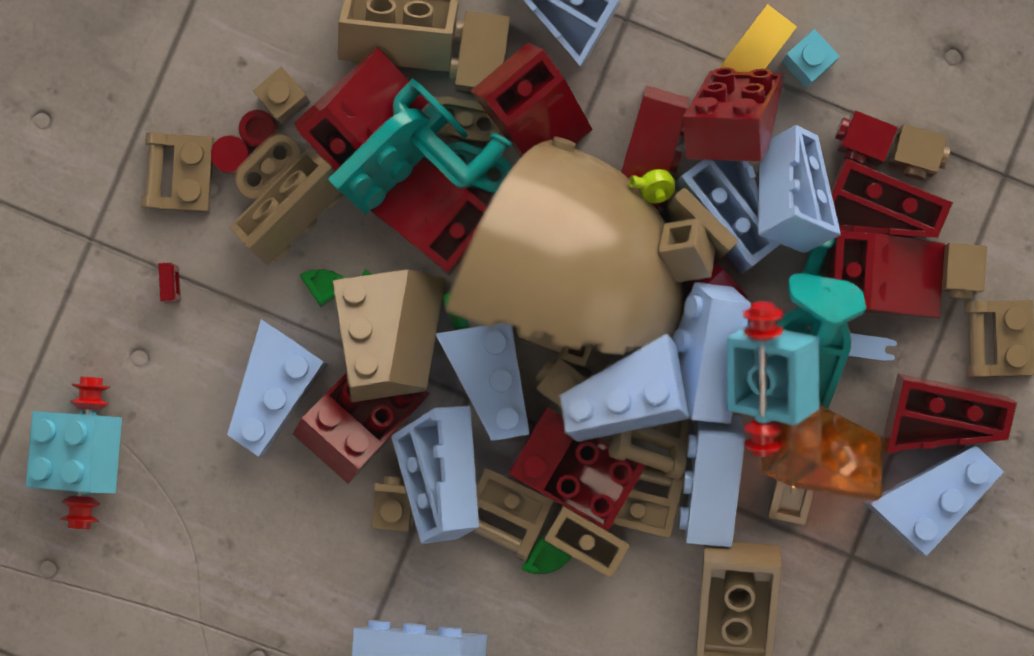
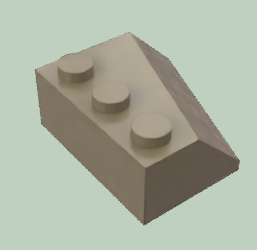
(388, 331)

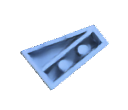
(576, 22)
(796, 192)
(733, 199)
(701, 341)
(490, 375)
(272, 388)
(628, 395)
(440, 473)
(712, 482)
(415, 640)

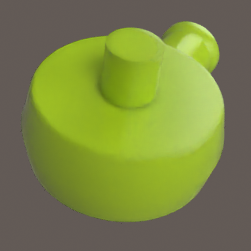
(654, 186)

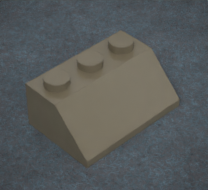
(404, 30)
(287, 208)

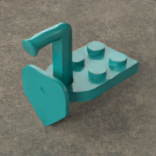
(401, 144)
(827, 308)

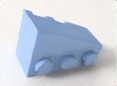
(937, 498)

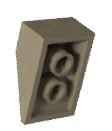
(739, 600)

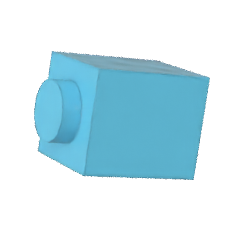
(810, 58)

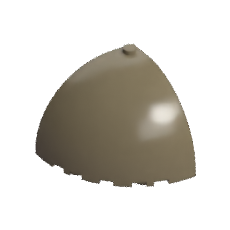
(570, 256)

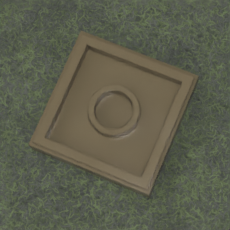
(686, 207)

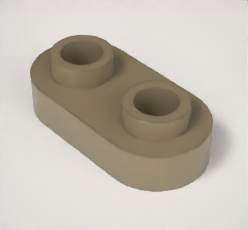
(467, 115)
(266, 165)

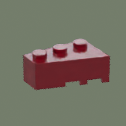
(656, 135)
(884, 205)
(944, 414)

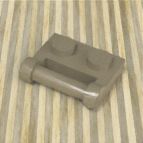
(190, 172)
(1011, 337)
(667, 435)
(514, 504)
(652, 512)

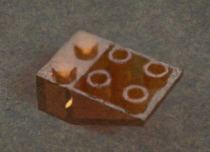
(828, 456)

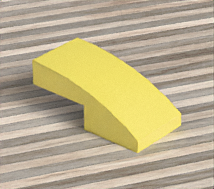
(760, 42)

